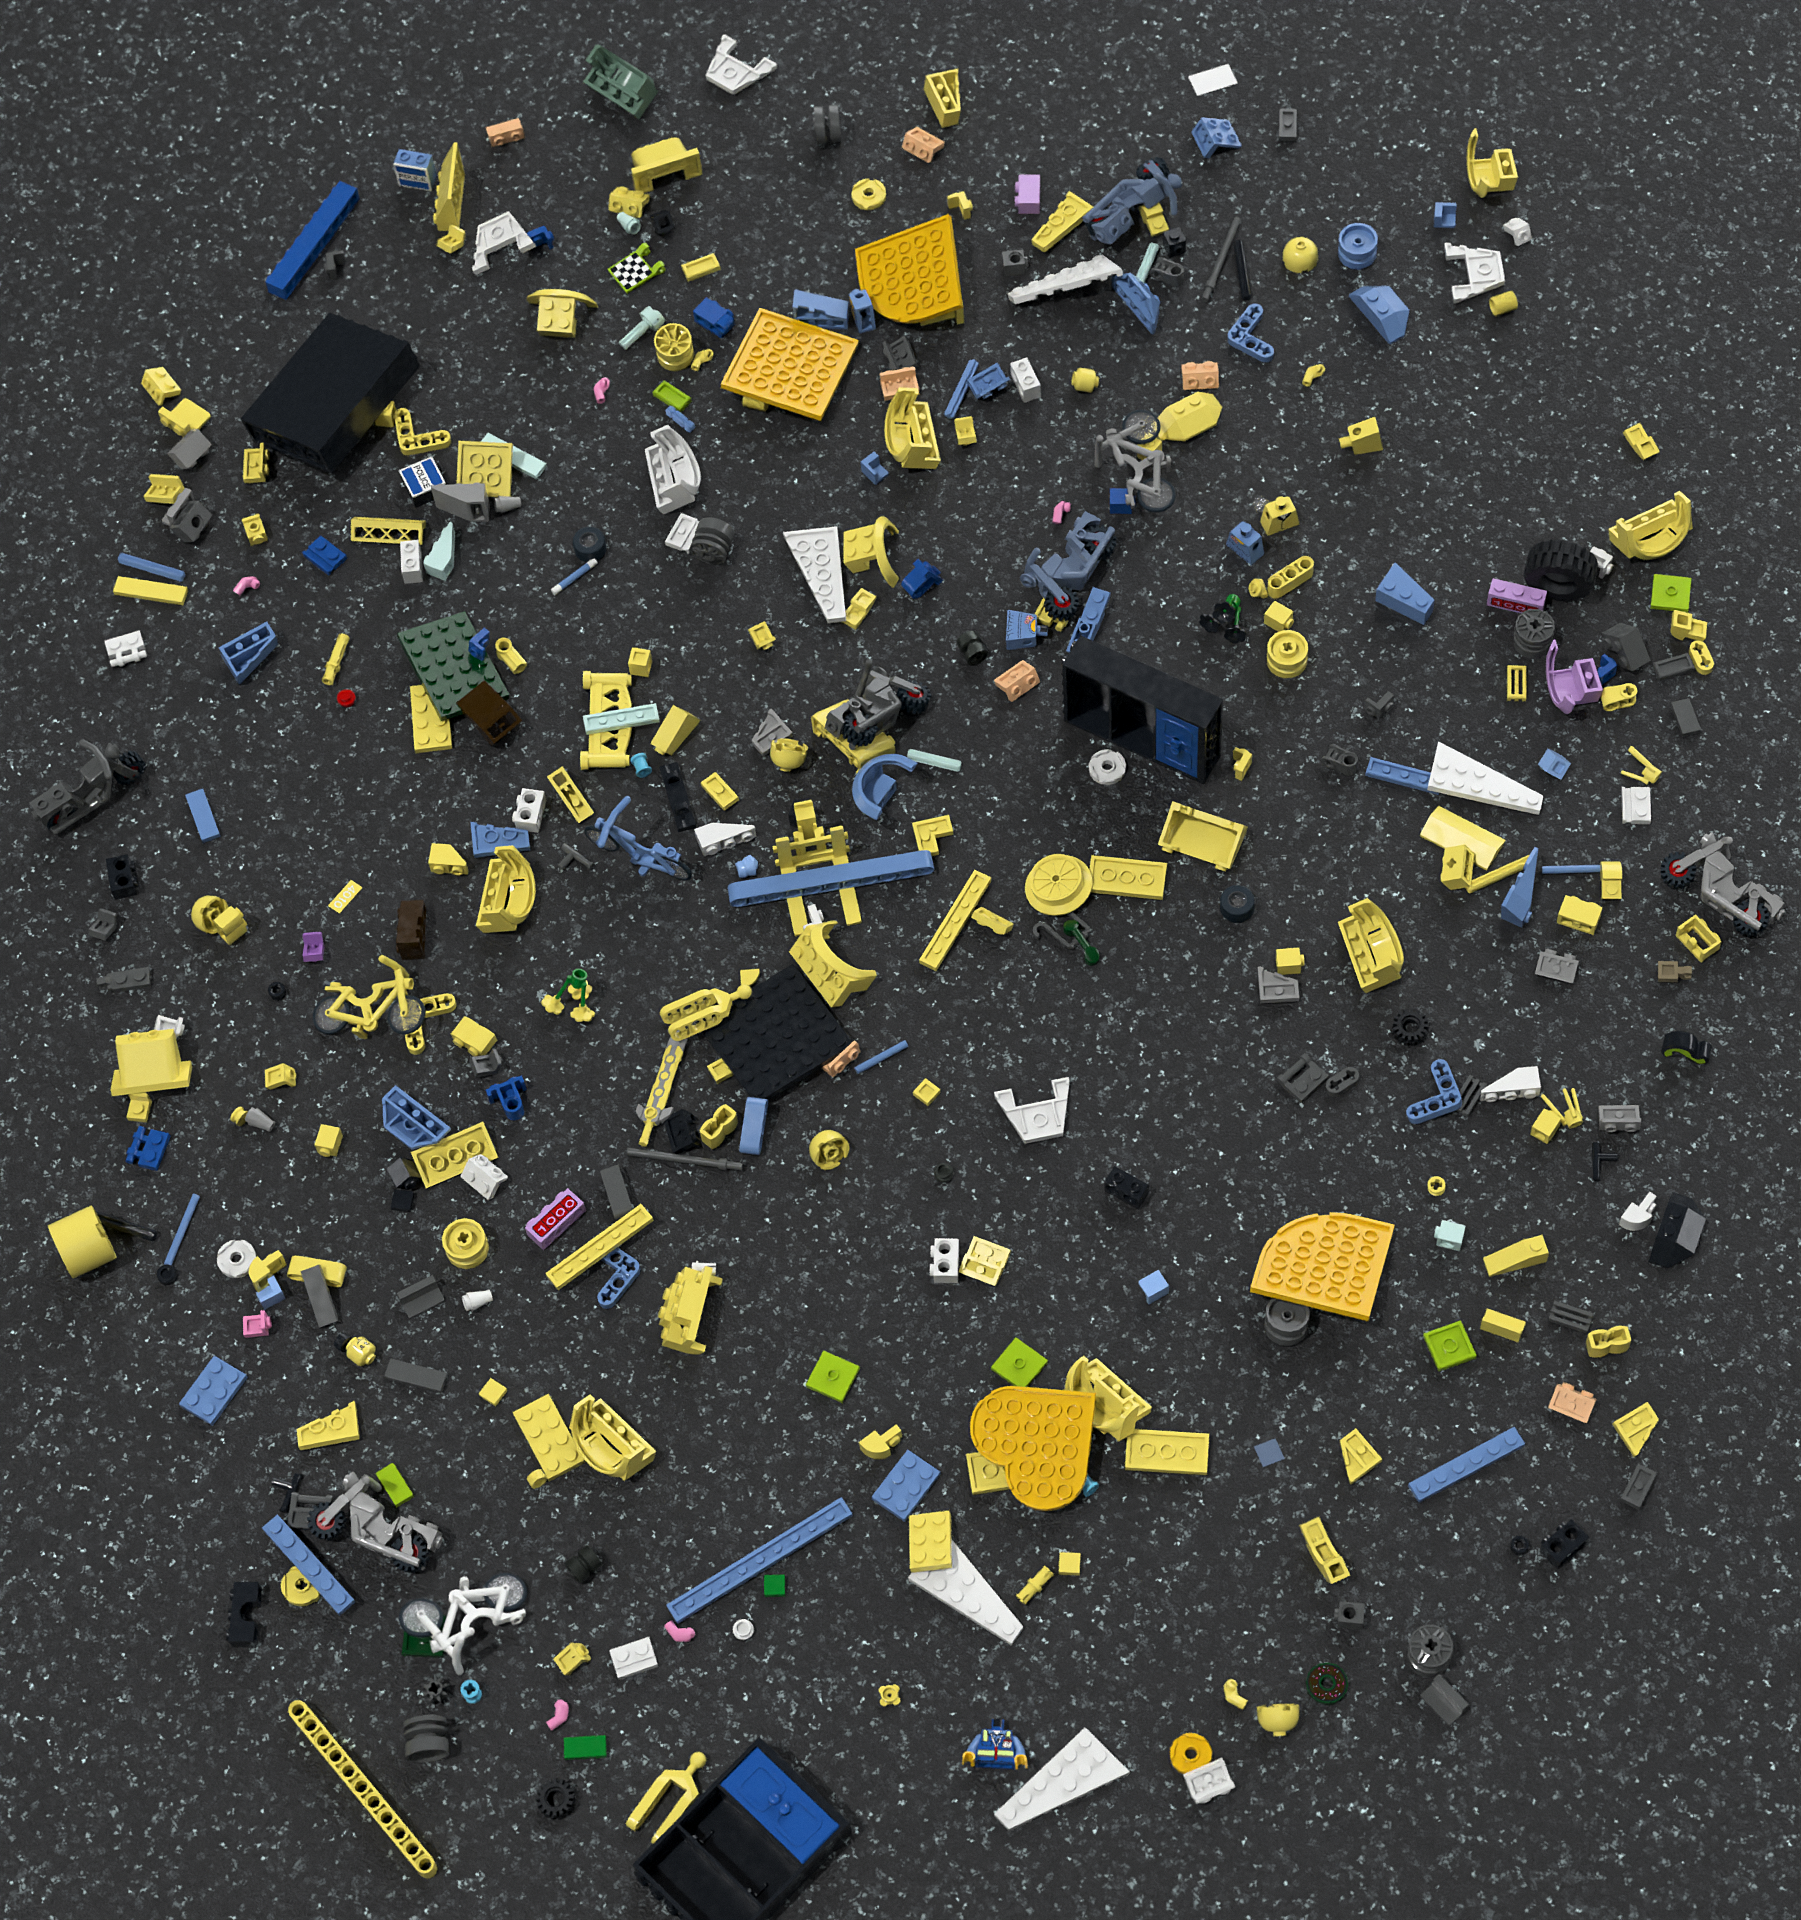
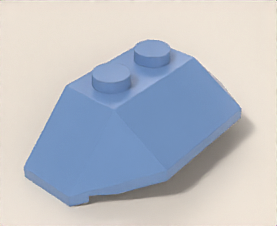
(1138, 299)
(1383, 310)
(410, 1120)

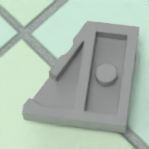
(1276, 987)

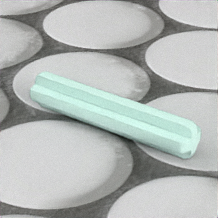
(1147, 261)
(934, 760)

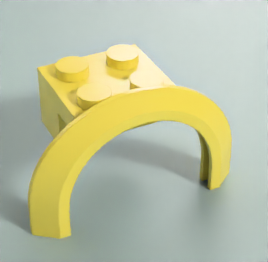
(1490, 174)
(558, 311)
(868, 544)

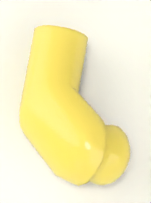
(701, 357)
(1311, 373)
(1232, 1696)

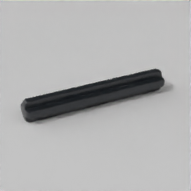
(1242, 269)
(127, 1227)

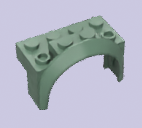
(627, 89)

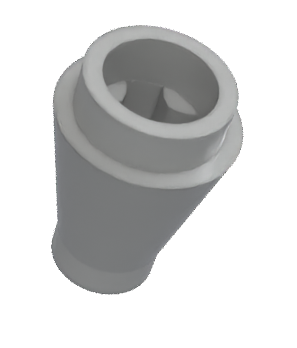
(506, 503)
(258, 1119)

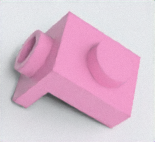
(256, 1325)

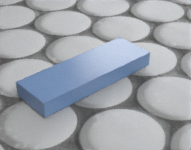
(202, 815)

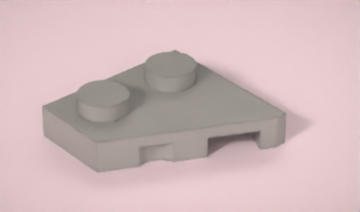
(769, 730)

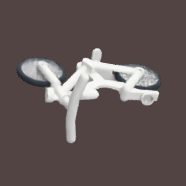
(424, 1617)

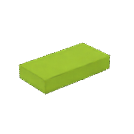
(672, 396)
(394, 1485)

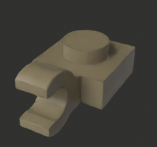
(1669, 971)

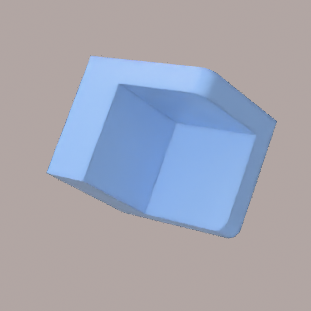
(1554, 763)
(1154, 1286)
(271, 1294)

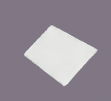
(1212, 79)

